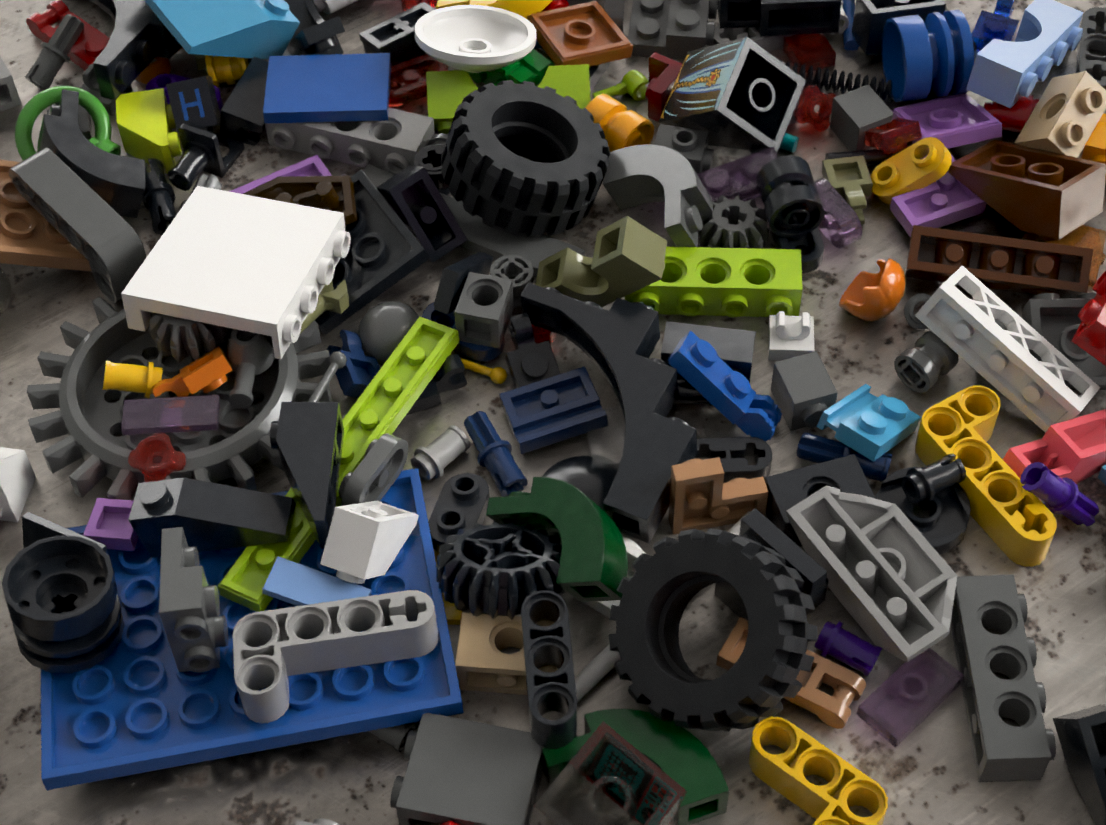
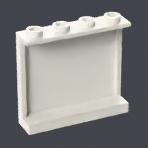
(239, 265)

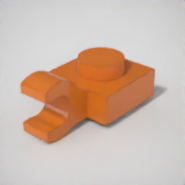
(204, 373)

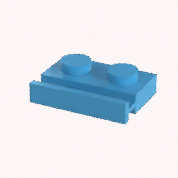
(869, 422)

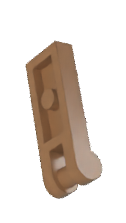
(832, 709)

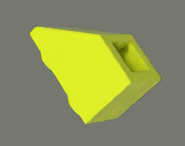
(147, 125)

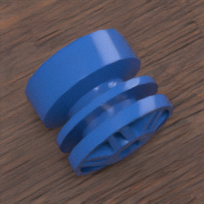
(927, 55)

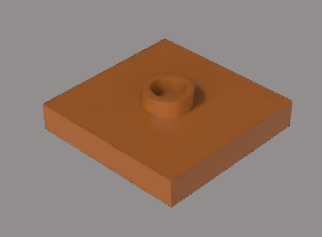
(580, 35)

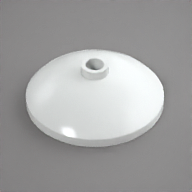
(475, 37)

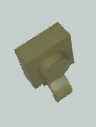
(850, 180)

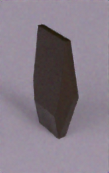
(321, 192)

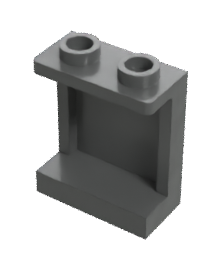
(468, 774)

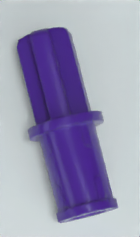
(1059, 494)

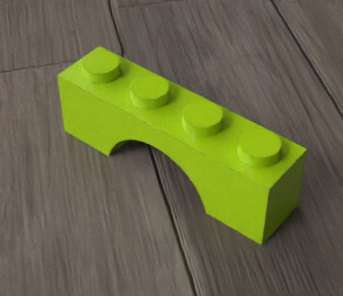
(449, 89)

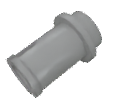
(440, 453)

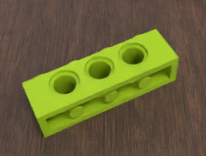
(726, 282)

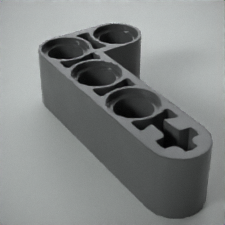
(82, 219)

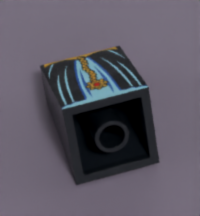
(735, 95)

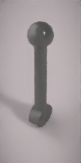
(337, 361)

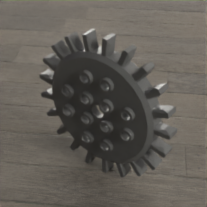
(95, 422)

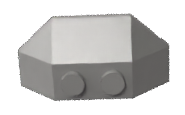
(878, 568)

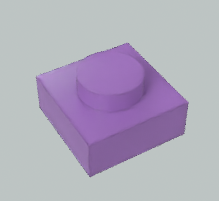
(111, 525)

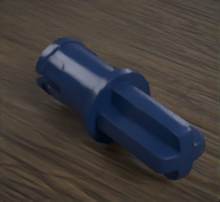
(822, 449)
(495, 454)

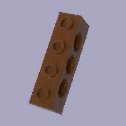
(999, 261)

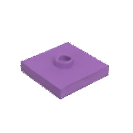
(952, 120)

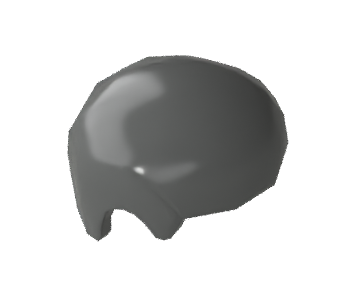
(384, 328)

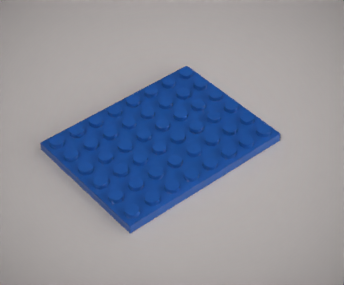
(147, 716)

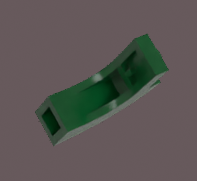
(592, 545)
(668, 747)

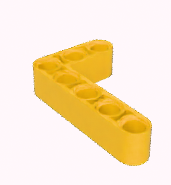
(807, 757)

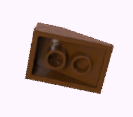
(1034, 187)

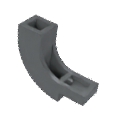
(660, 175)

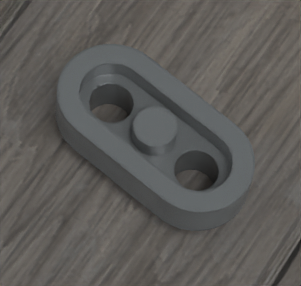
(376, 472)

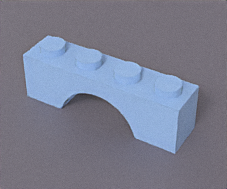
(1011, 69)

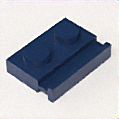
(553, 409)

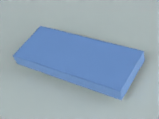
(307, 586)

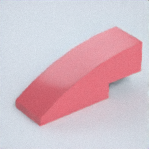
(1068, 448)

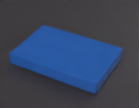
(327, 88)

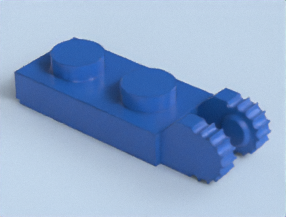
(725, 388)

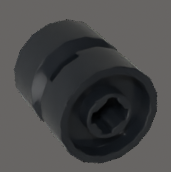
(790, 196)

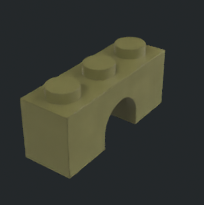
(623, 261)

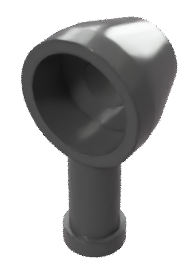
(248, 356)

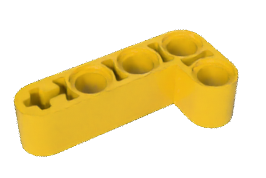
(962, 427)

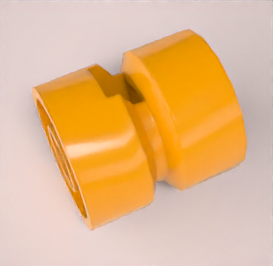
(620, 125)

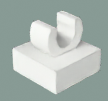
(790, 335)

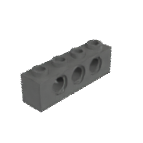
(998, 748)

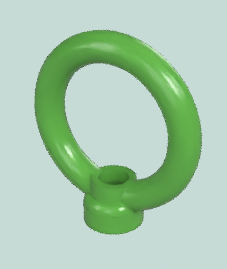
(52, 95)

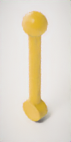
(497, 375)

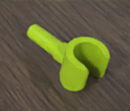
(633, 83)

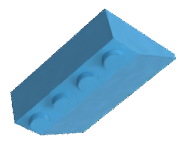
(228, 26)

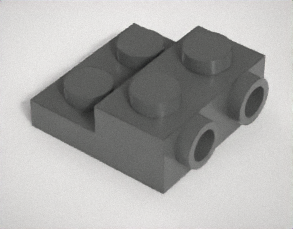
(671, 27)
(1058, 322)
(189, 606)

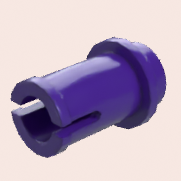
(847, 648)

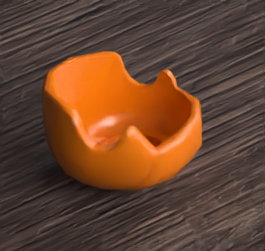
(875, 295)

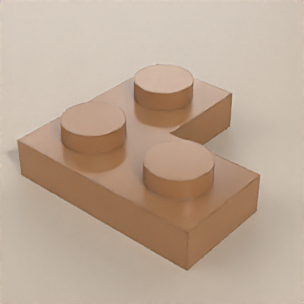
(703, 500)

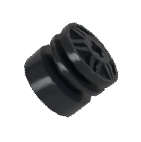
(63, 603)

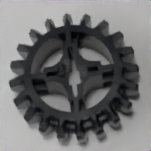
(497, 567)

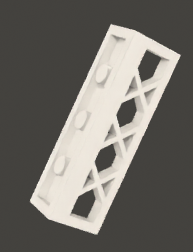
(1004, 355)

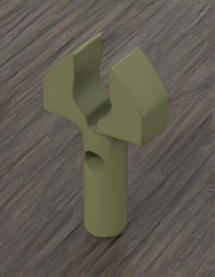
(330, 300)

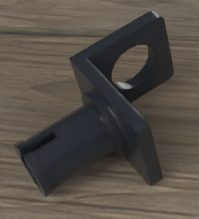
(202, 154)

